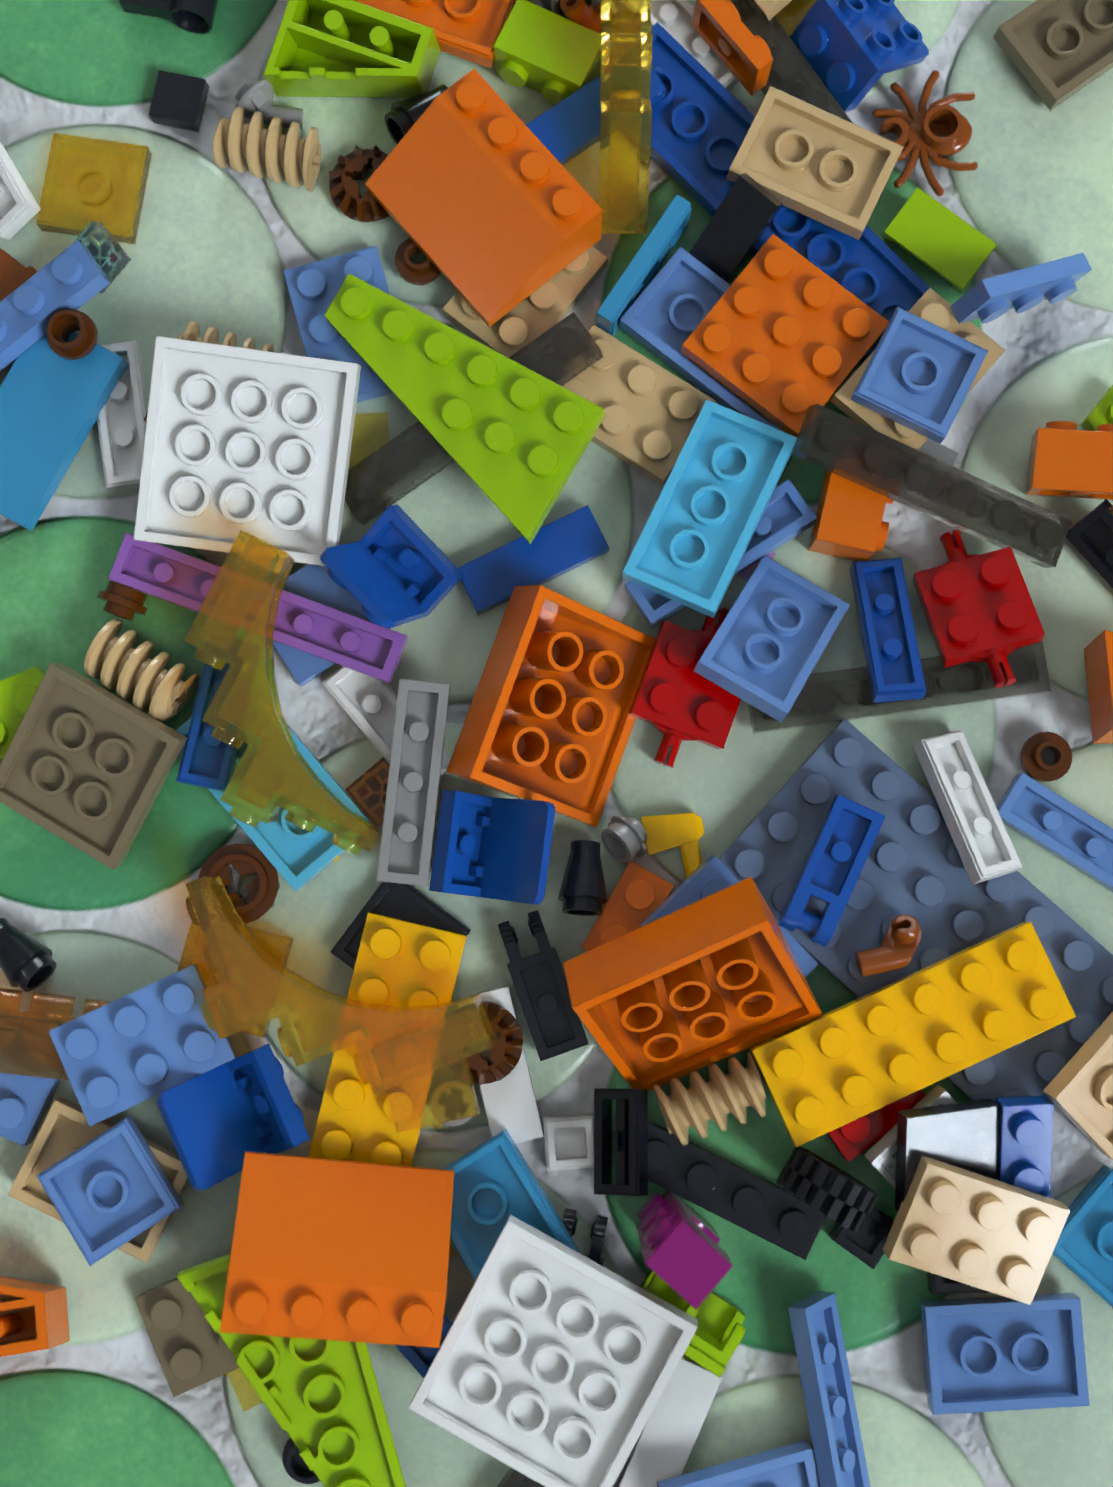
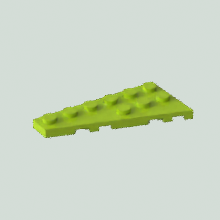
(486, 411)
(314, 1390)

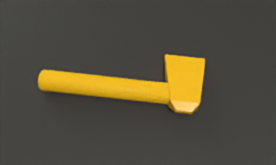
(673, 831)

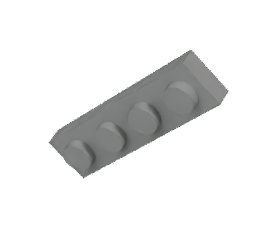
(413, 782)

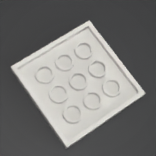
(245, 447)
(553, 1362)

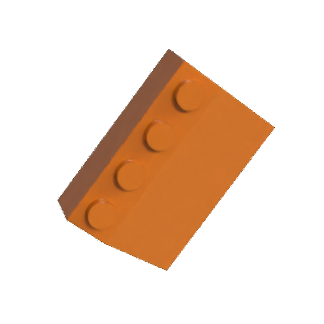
(485, 199)
(553, 704)
(691, 987)
(339, 1251)

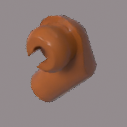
(582, 14)
(895, 950)

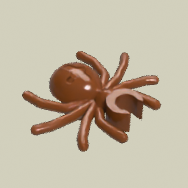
(928, 133)

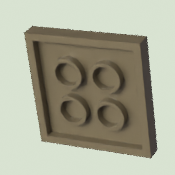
(87, 765)

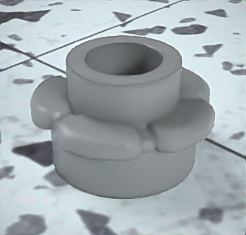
(624, 838)

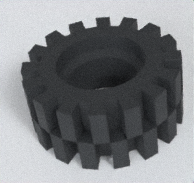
(827, 1189)

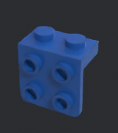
(856, 44)
(393, 570)
(492, 847)
(231, 1112)

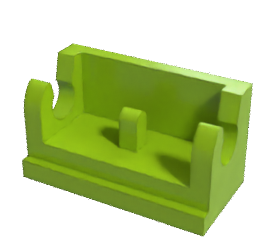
(940, 239)
(718, 1324)

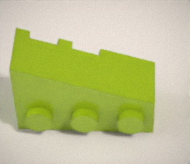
(350, 52)

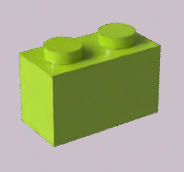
(546, 52)

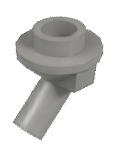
(259, 97)

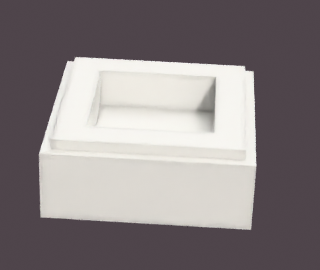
(569, 1141)

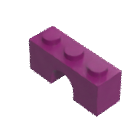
(681, 1247)

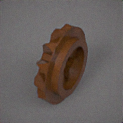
(346, 190)
(247, 861)
(505, 1052)

